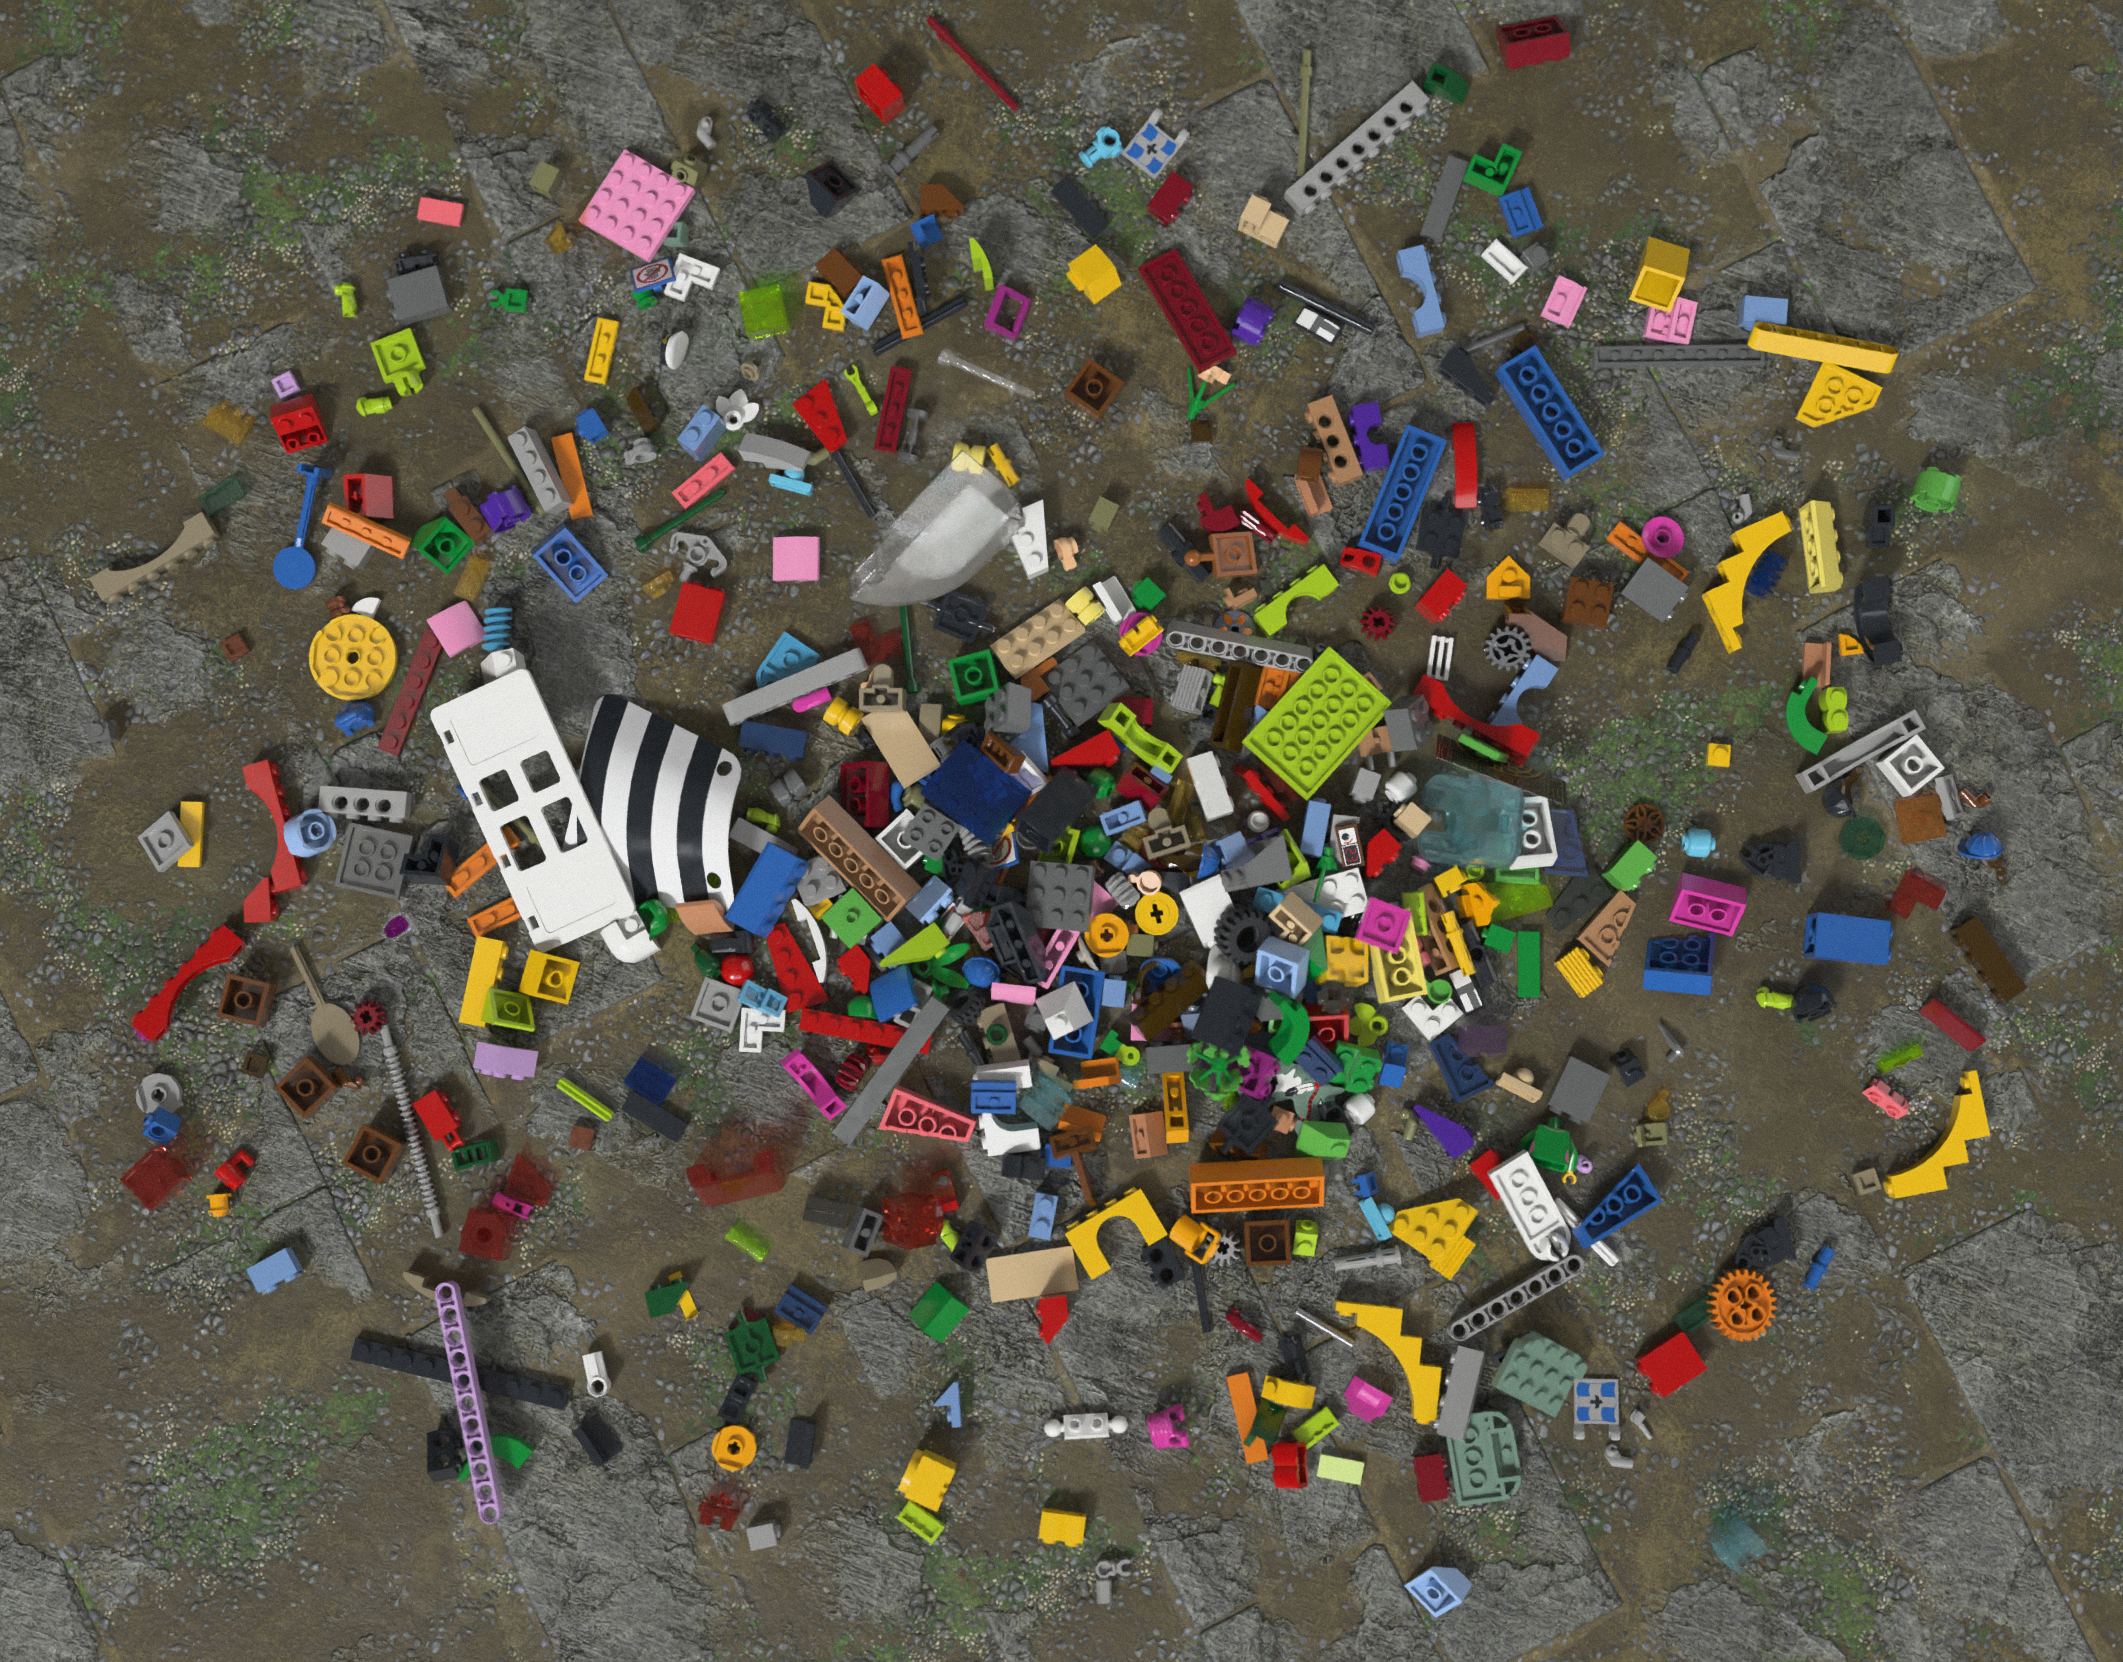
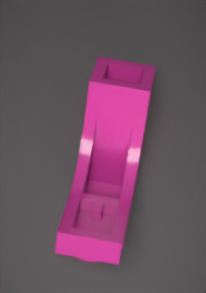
(814, 1083)

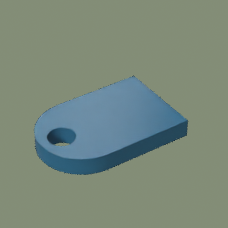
(784, 660)

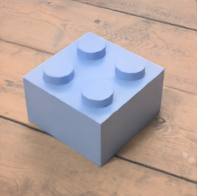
(1281, 966)

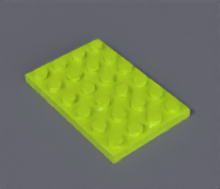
(1317, 723)

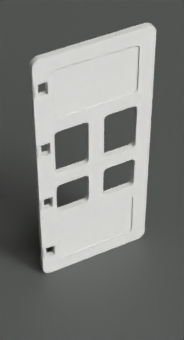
(495, 732)

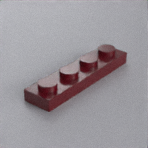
(893, 410)

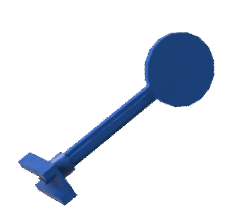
(294, 565)

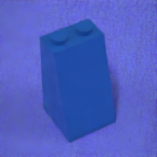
(1847, 939)

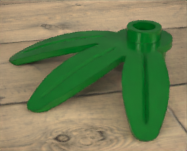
(935, 965)

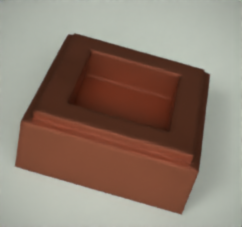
(235, 647)
(581, 1137)

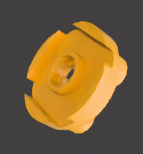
(1116, 943)
(741, 1457)

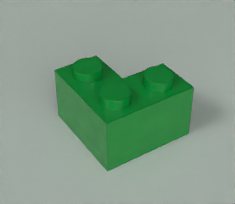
(1495, 175)

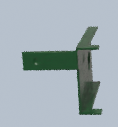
(1266, 1423)

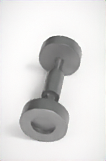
(917, 415)

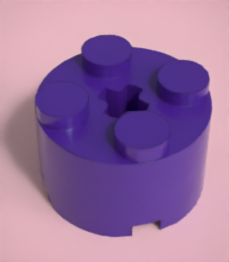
(1250, 321)
(505, 509)

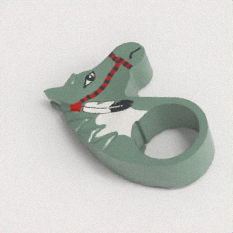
(1303, 1090)

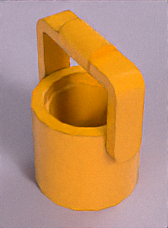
(1191, 1236)

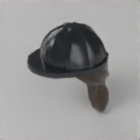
(1838, 798)

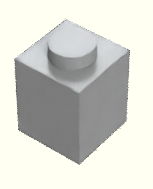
(763, 1534)

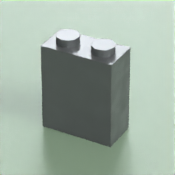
(418, 295)
(1577, 1090)

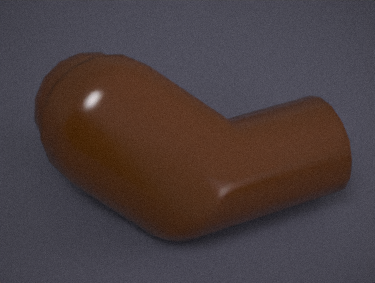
(1975, 800)
(346, 1081)

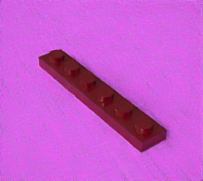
(411, 694)

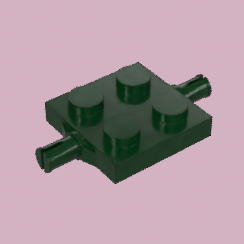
(752, 1346)

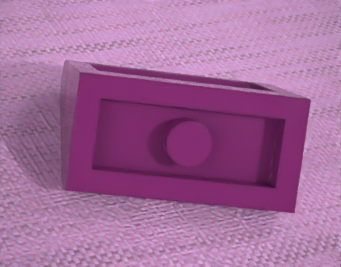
(996, 307)

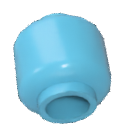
(1698, 842)

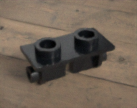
(759, 114)
(408, 262)
(1490, 517)
(1294, 1357)

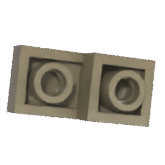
(931, 721)
(1050, 1071)

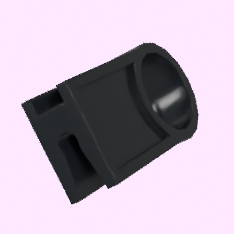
(1338, 1117)

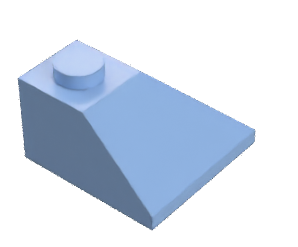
(1439, 1589)

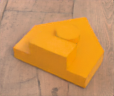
(1508, 582)
(1476, 903)

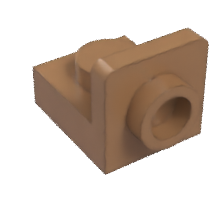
(1243, 598)

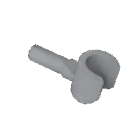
(1637, 1418)

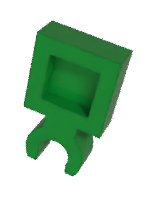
(513, 300)

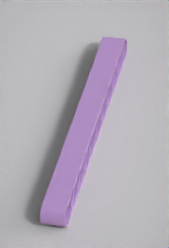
(466, 1412)

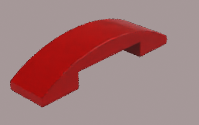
(1464, 465)
(1292, 534)

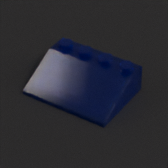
(976, 793)

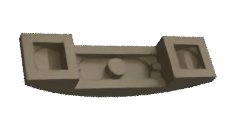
(419, 1282)

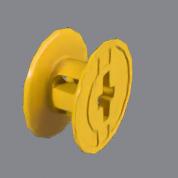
(1149, 924)

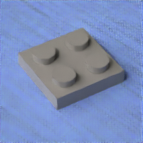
(165, 841)
(819, 882)
(717, 1005)

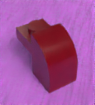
(1214, 521)

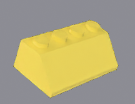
(1820, 547)
(1398, 974)

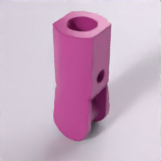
(812, 700)
(509, 1204)

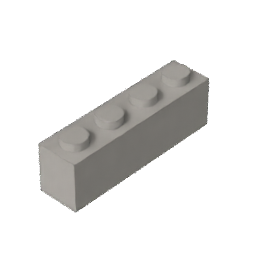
(540, 470)
(1460, 1394)

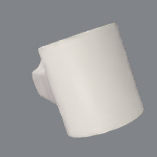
(595, 1371)

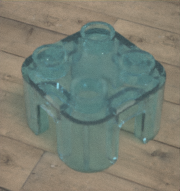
(1480, 822)

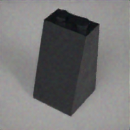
(1055, 810)

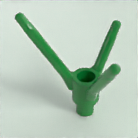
(1195, 403)
(1325, 863)

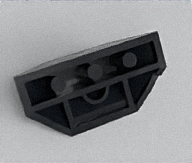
(1017, 942)

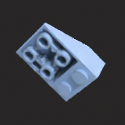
(930, 901)

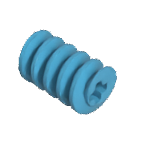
(496, 628)

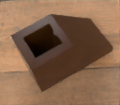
(940, 202)

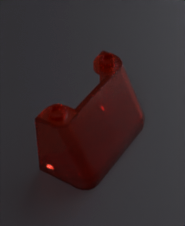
(765, 1180)

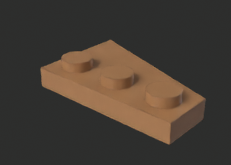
(1606, 927)

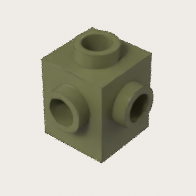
(689, 170)

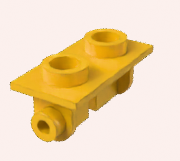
(1133, 641)

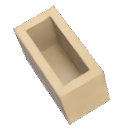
(1411, 819)

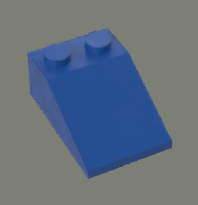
(568, 562)

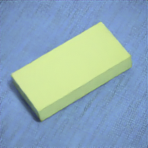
(1340, 1469)

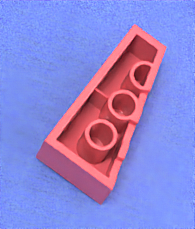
(927, 1117)

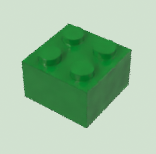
(974, 677)

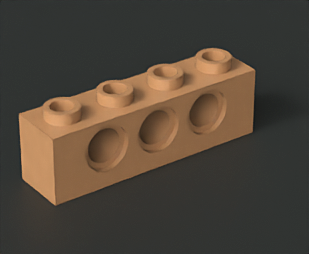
(1327, 409)
(1436, 943)

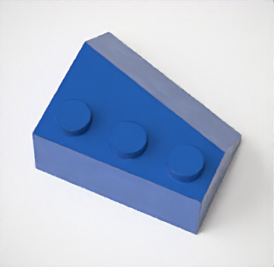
(1680, 964)

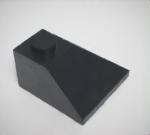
(830, 189)

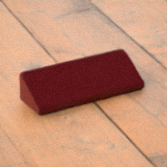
(1951, 1024)

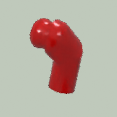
(875, 1054)

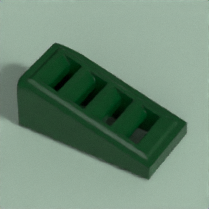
(489, 1152)

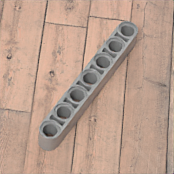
(1232, 639)
(795, 686)
(1526, 1297)

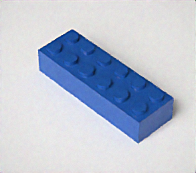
(1549, 413)
(1401, 493)

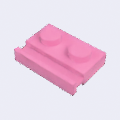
(1563, 301)

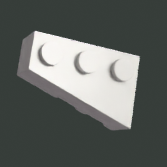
(1031, 541)
(1210, 786)

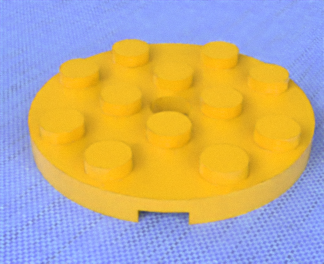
(330, 657)

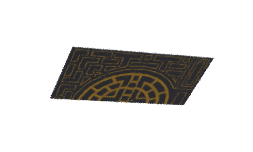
(1508, 773)

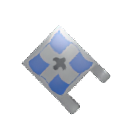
(1153, 148)
(1596, 1403)

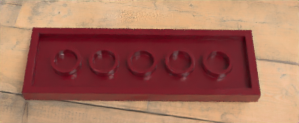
(1187, 311)

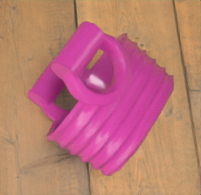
(1163, 1429)

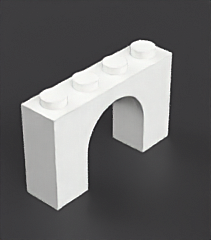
(999, 1136)

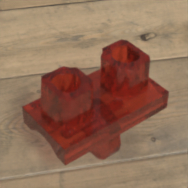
(709, 1510)

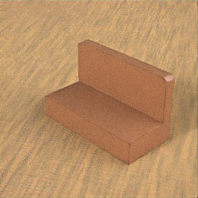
(1313, 497)
(1817, 662)
(1148, 1135)

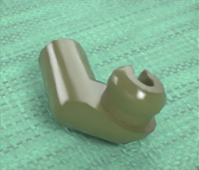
(817, 457)
(1412, 1123)

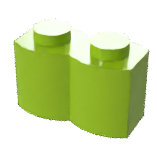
(1832, 704)

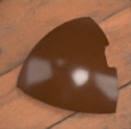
(1219, 1138)

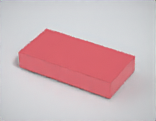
(440, 211)

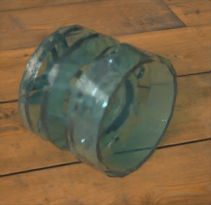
(1044, 1102)
(1738, 1545)

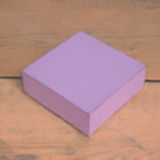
(286, 385)

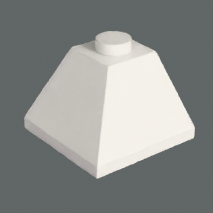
(1064, 1010)

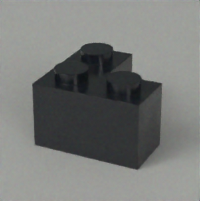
(435, 865)

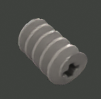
(975, 847)

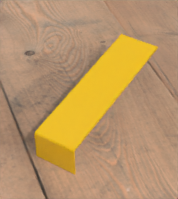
(687, 1303)

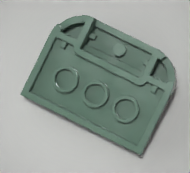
(1539, 1372)
(1487, 1462)

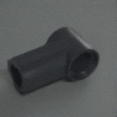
(733, 942)

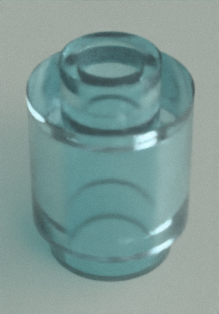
(1128, 1077)

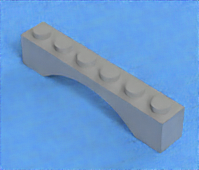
(1860, 751)

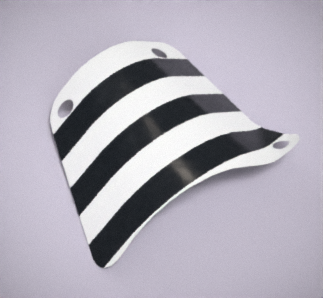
(658, 804)

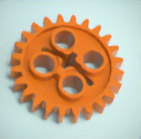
(1724, 1309)

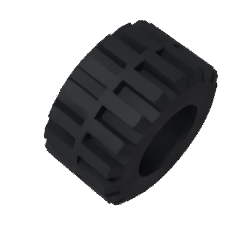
(1231, 925)

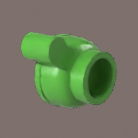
(1439, 991)

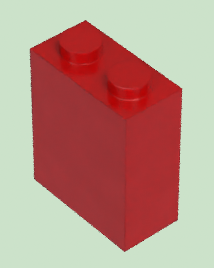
(698, 612)
(1669, 1363)

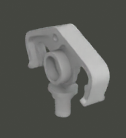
(699, 551)

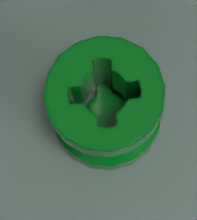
(645, 299)

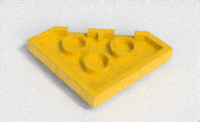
(1836, 395)
(1434, 1227)

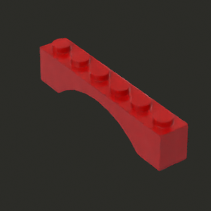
(1514, 738)
(287, 868)
(156, 1017)
(855, 1029)

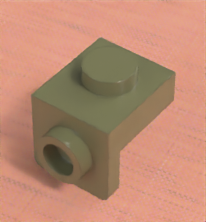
(1651, 1134)

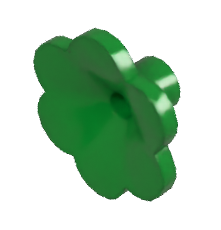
(939, 991)

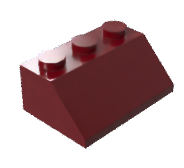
(1533, 42)
(866, 793)

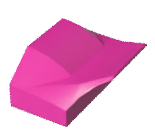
(1365, 1399)

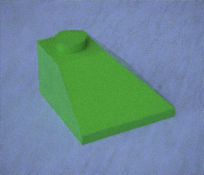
(1322, 1140)

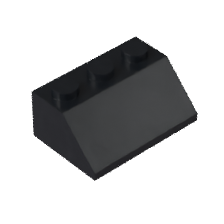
(1226, 1016)

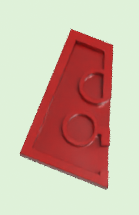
(821, 416)
(1252, 781)

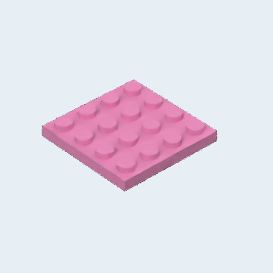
(637, 205)

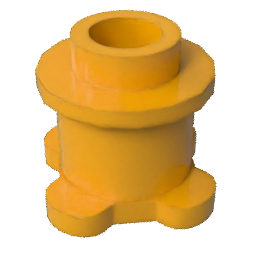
(219, 1204)

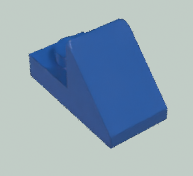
(1393, 1064)

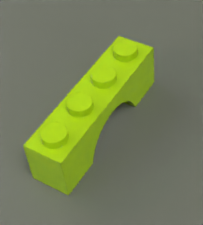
(1317, 584)
(1124, 726)

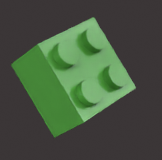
(1630, 866)

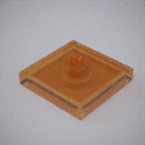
(1919, 819)

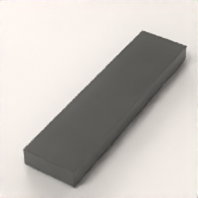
(1444, 198)

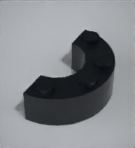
(1872, 621)

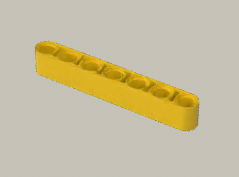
(1822, 347)

